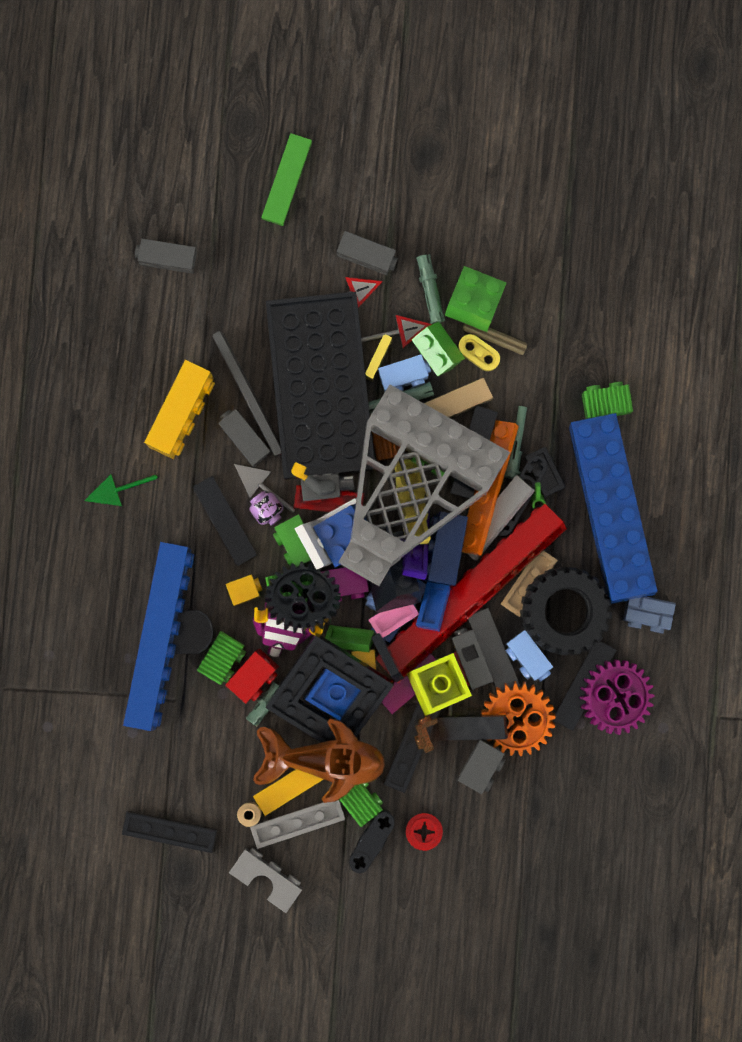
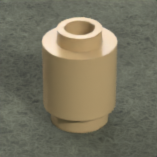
(254, 808)

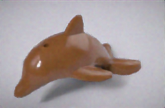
(340, 761)

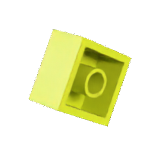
(439, 684)

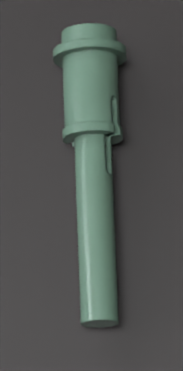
(514, 463)

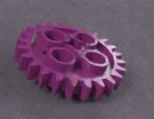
(601, 708)

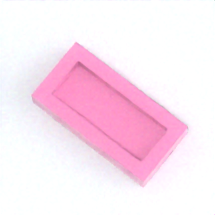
(393, 619)

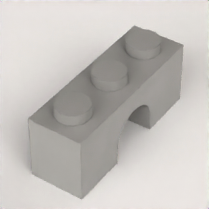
(284, 888)

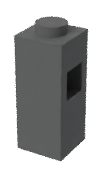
(367, 253)
(166, 255)
(244, 437)
(471, 658)

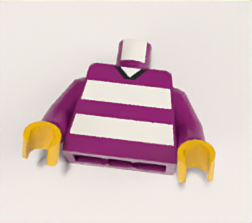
(276, 636)

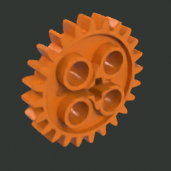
(534, 731)

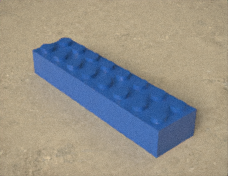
(612, 508)
(157, 637)

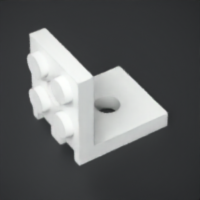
(311, 540)

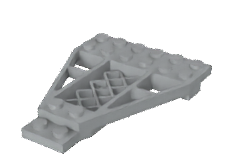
(427, 437)

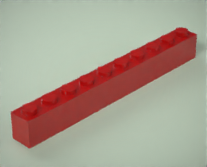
(479, 586)

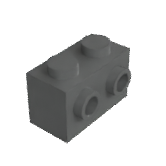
(481, 767)

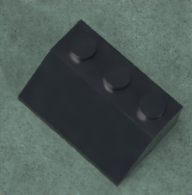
(395, 588)

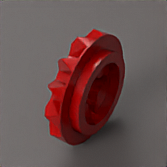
(431, 839)

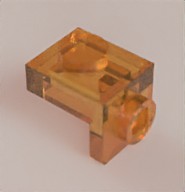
(422, 739)

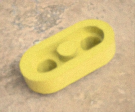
(479, 352)

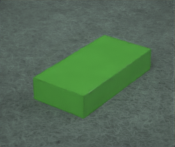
(350, 638)

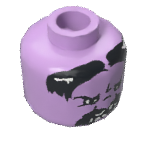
(266, 508)

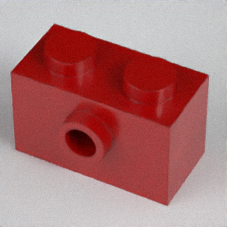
(252, 676)

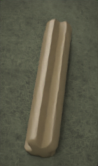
(498, 338)

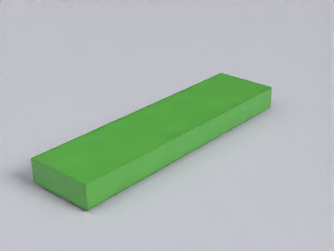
(286, 179)

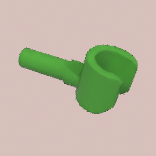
(537, 496)

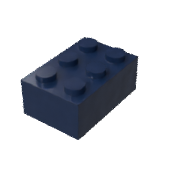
(445, 549)

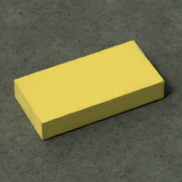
(378, 357)

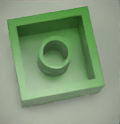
(475, 298)

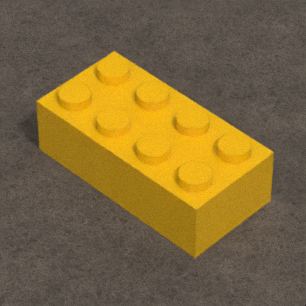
(179, 410)

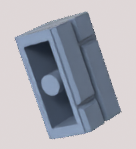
(649, 612)

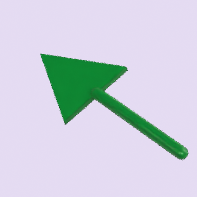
(107, 492)

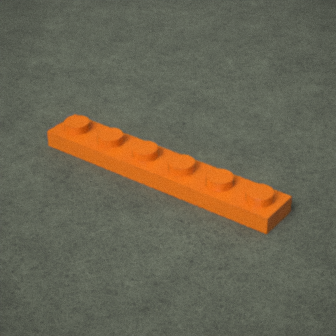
(482, 510)

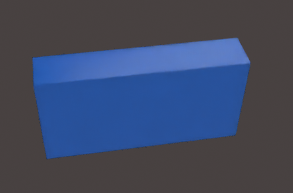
(433, 606)

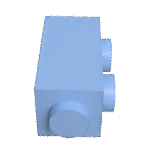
(404, 373)
(529, 656)

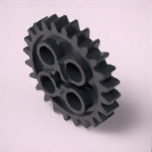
(320, 588)

